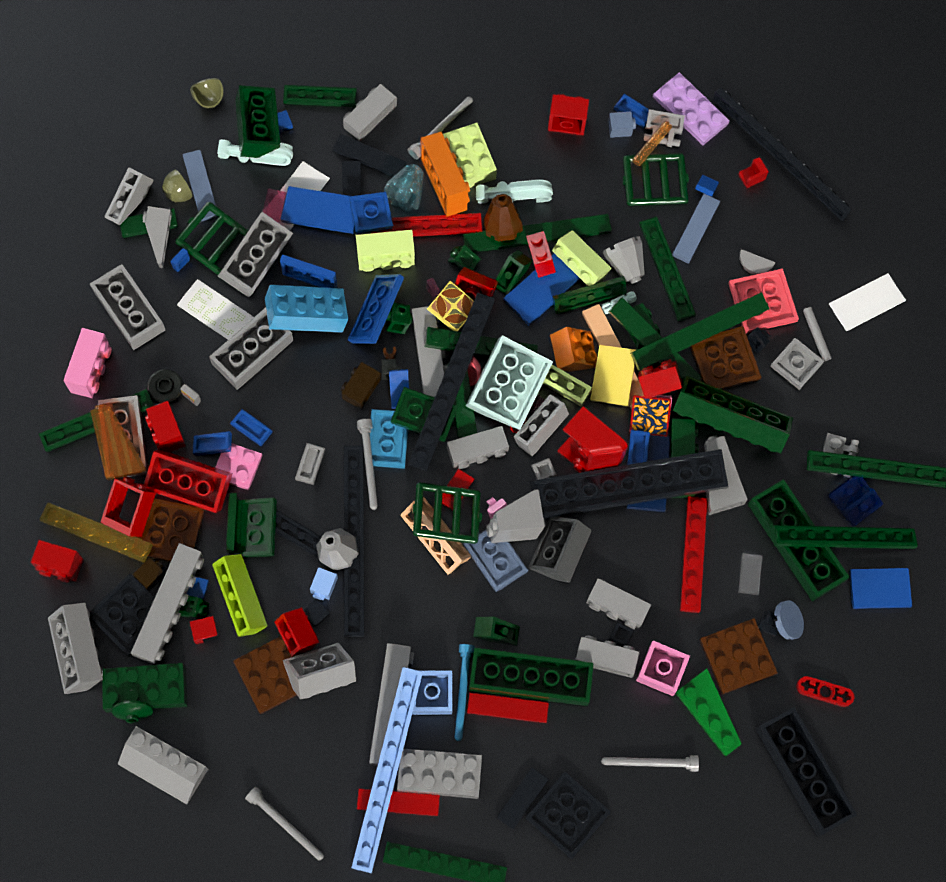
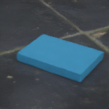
(387, 440)

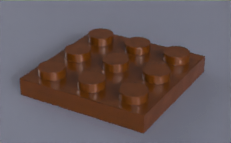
(726, 359)
(170, 525)
(738, 656)
(266, 674)

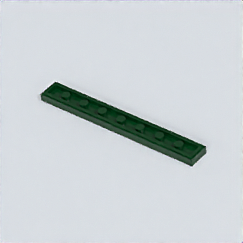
(553, 231)
(699, 331)
(876, 468)
(844, 537)

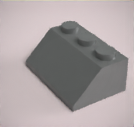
(560, 548)

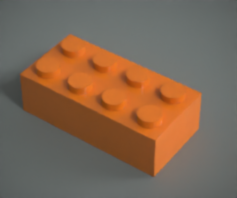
(444, 173)

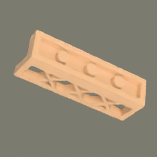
(448, 548)

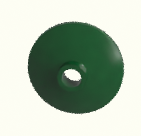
(132, 711)

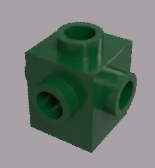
(399, 318)

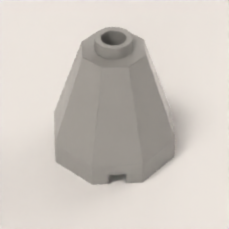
(627, 259)
(337, 549)

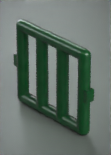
(648, 200)
(194, 221)
(458, 493)

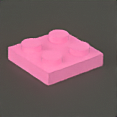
(241, 463)

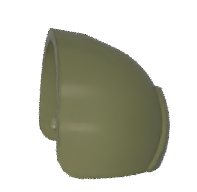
(207, 92)
(176, 187)

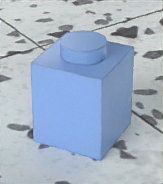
(323, 584)

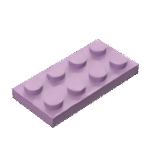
(701, 116)

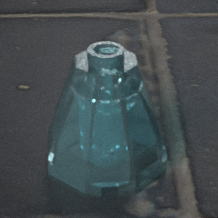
(406, 188)

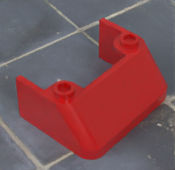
(592, 443)

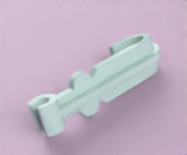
(280, 156)
(520, 190)

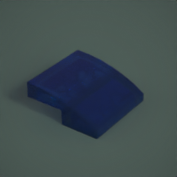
(855, 499)

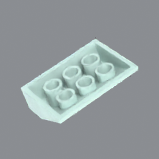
(509, 383)

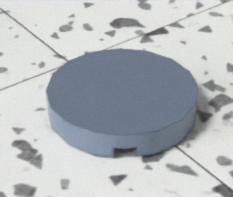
(790, 620)

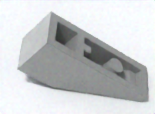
(128, 196)
(158, 226)

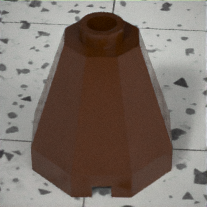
(502, 219)

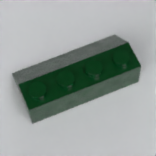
(257, 121)

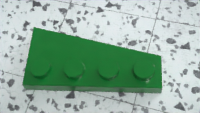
(708, 709)

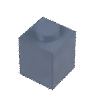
(621, 124)

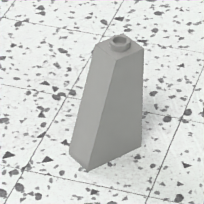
(733, 495)

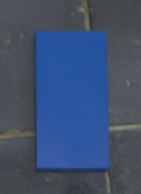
(318, 210)
(536, 294)
(375, 309)

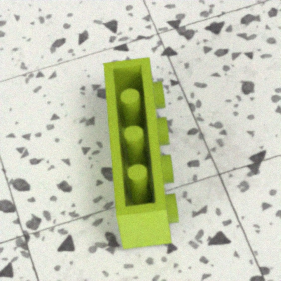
(239, 595)

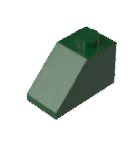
(512, 271)
(496, 630)

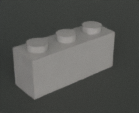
(369, 112)
(541, 425)
(478, 447)
(618, 604)
(608, 656)

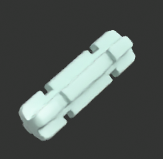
(630, 298)

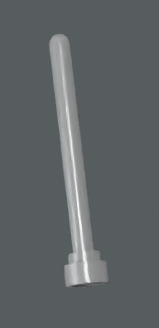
(415, 149)
(365, 427)
(690, 762)
(257, 798)

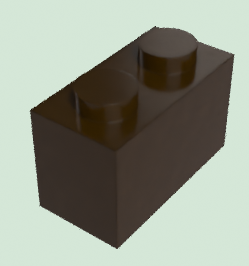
(361, 385)

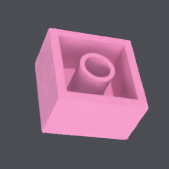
(663, 668)

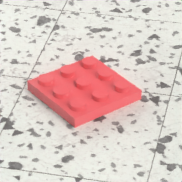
(776, 293)

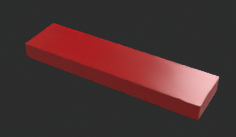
(507, 707)
(404, 802)

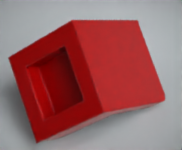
(754, 174)
(203, 629)

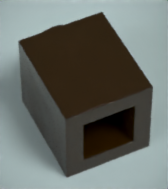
(150, 573)

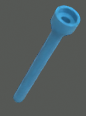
(466, 652)

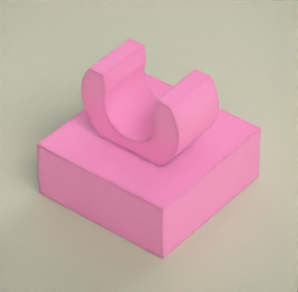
(494, 506)

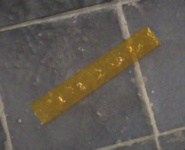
(95, 532)

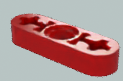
(840, 690)

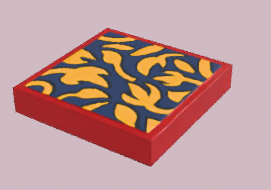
(650, 415)

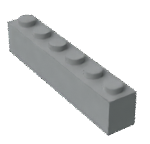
(429, 359)
(167, 604)
(395, 659)

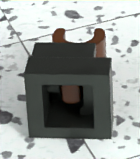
(389, 364)

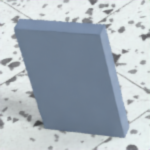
(496, 561)

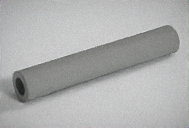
(816, 333)

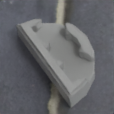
(755, 264)

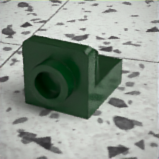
(463, 257)
(194, 608)

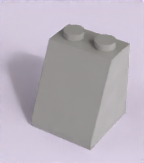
(517, 520)

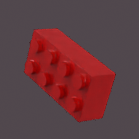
(188, 481)

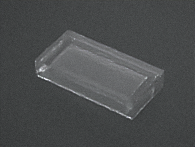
(750, 574)

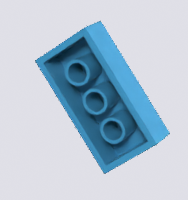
(306, 308)

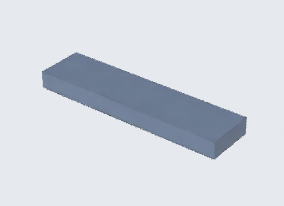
(199, 181)
(696, 228)

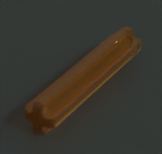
(652, 143)

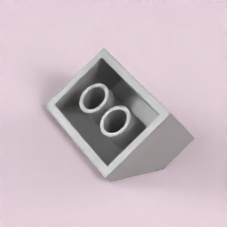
(320, 670)

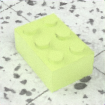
(472, 154)
(385, 250)

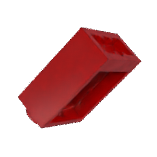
(115, 502)

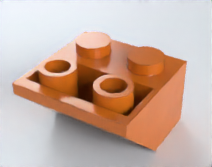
(573, 349)

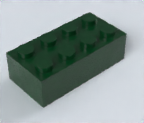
(154, 684)

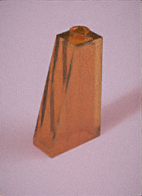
(115, 447)

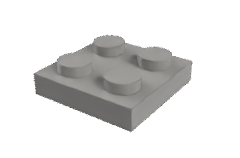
(797, 363)

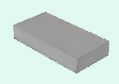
(310, 463)

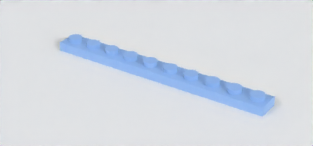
(387, 770)

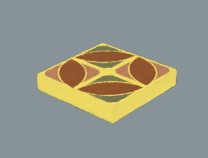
(451, 306)

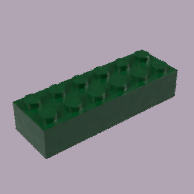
(733, 414)
(813, 566)
(531, 677)

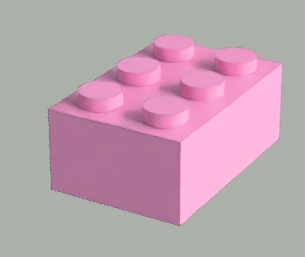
(87, 363)

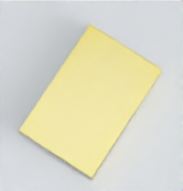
(613, 375)

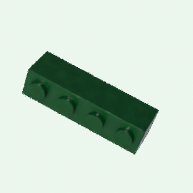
(683, 440)

